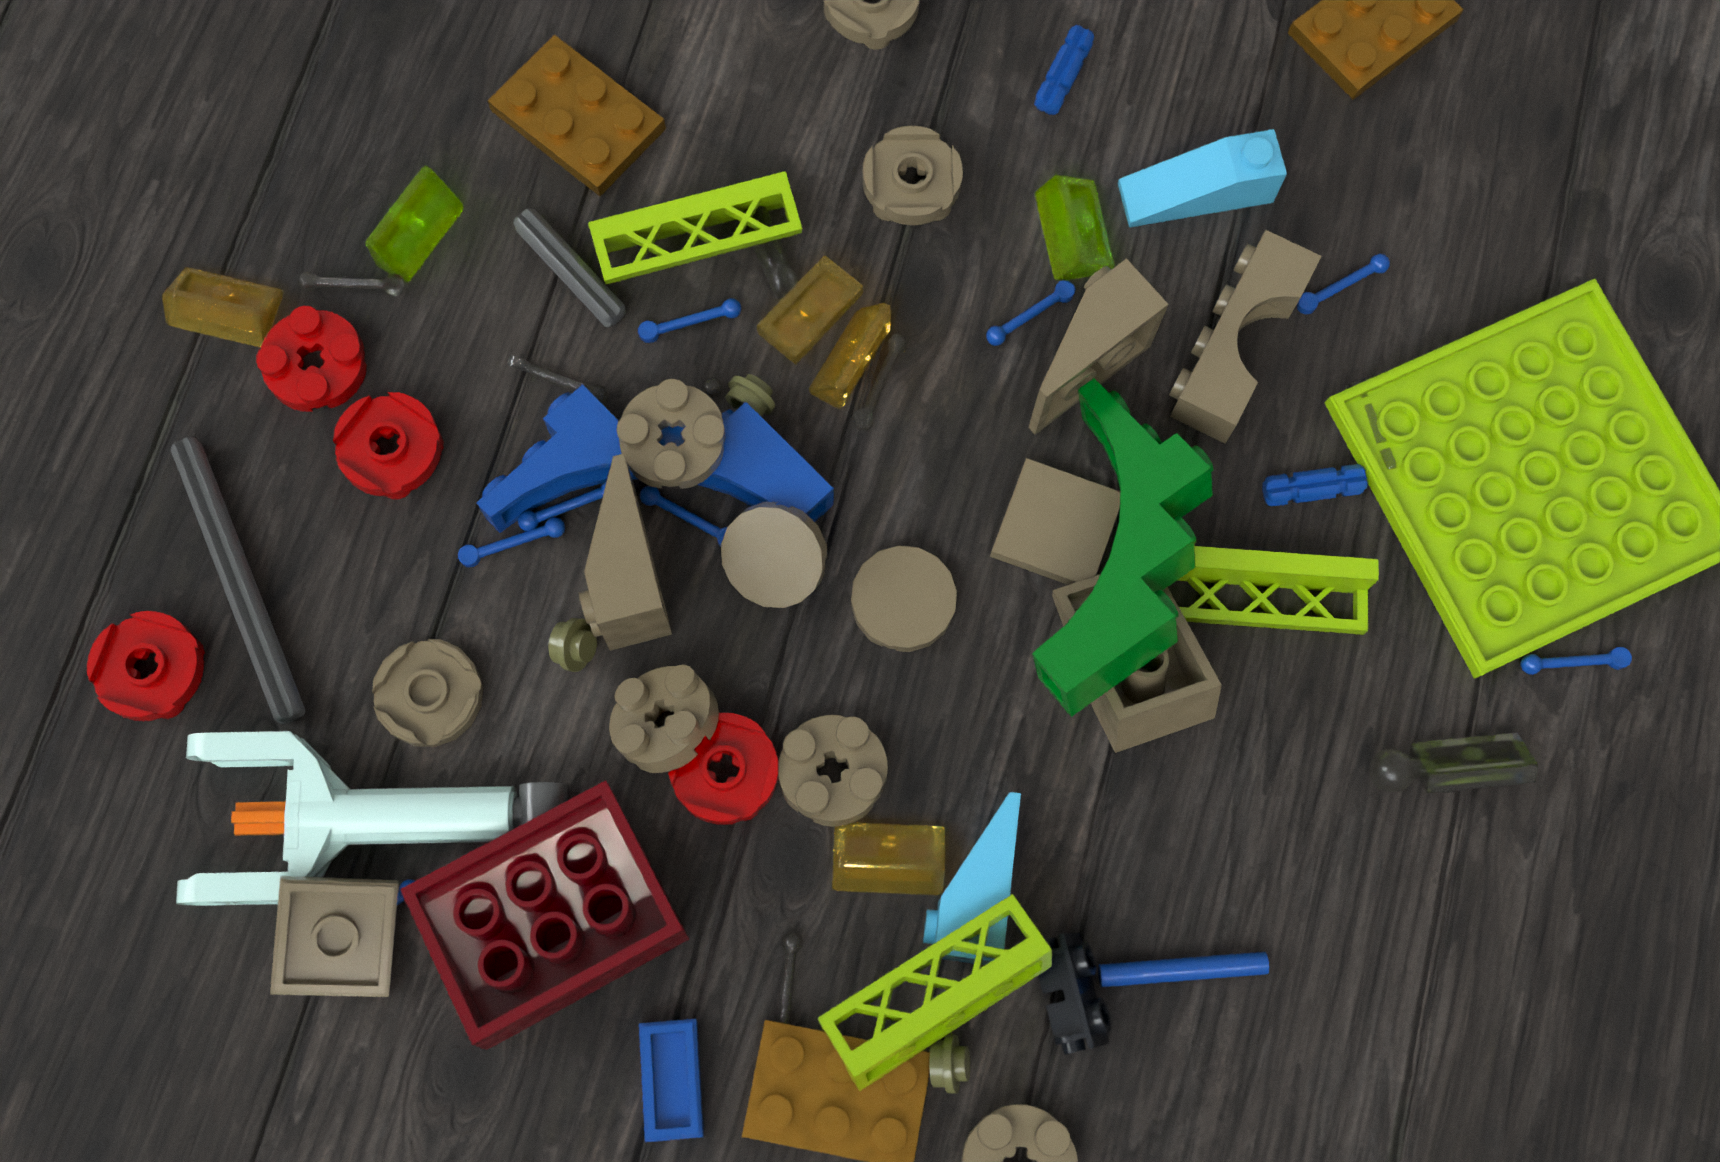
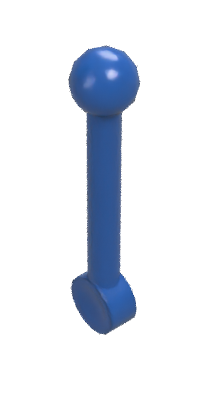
(1063, 293)
(1309, 301)
(649, 331)
(651, 496)
(529, 520)
(471, 556)
(1616, 659)

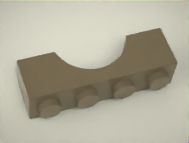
(1220, 385)

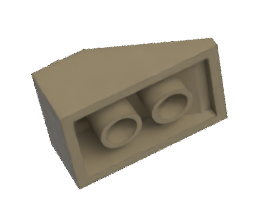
(1105, 334)
(620, 573)
(1160, 697)

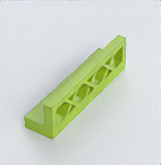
(693, 215)
(1277, 571)
(949, 1009)

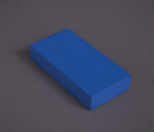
(671, 1080)

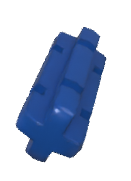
(1064, 70)
(1314, 485)

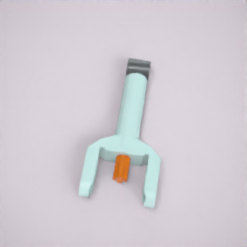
(327, 815)

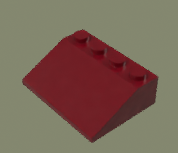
(543, 916)

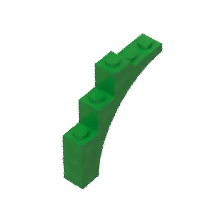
(1127, 613)

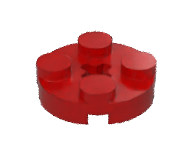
(307, 332)
(395, 472)
(160, 694)
(740, 795)

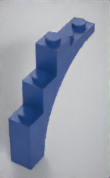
(584, 439)

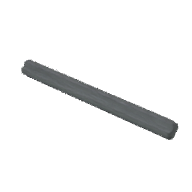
(238, 581)

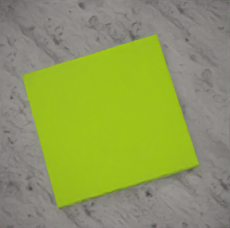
(1534, 476)

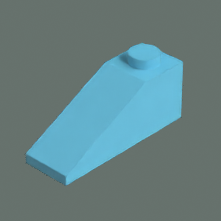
(1207, 180)
(979, 884)

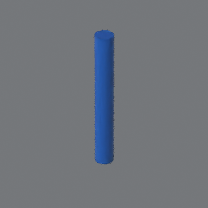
(1183, 969)

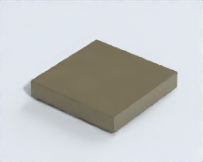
(1056, 524)
(334, 936)

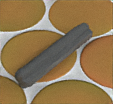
(569, 267)

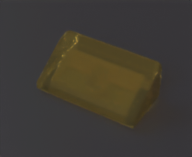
(221, 306)
(852, 355)
(889, 858)

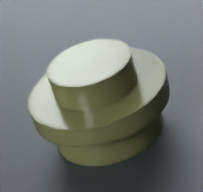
(752, 391)
(572, 644)
(949, 1064)

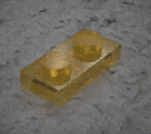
(810, 309)

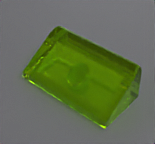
(414, 225)
(1073, 227)

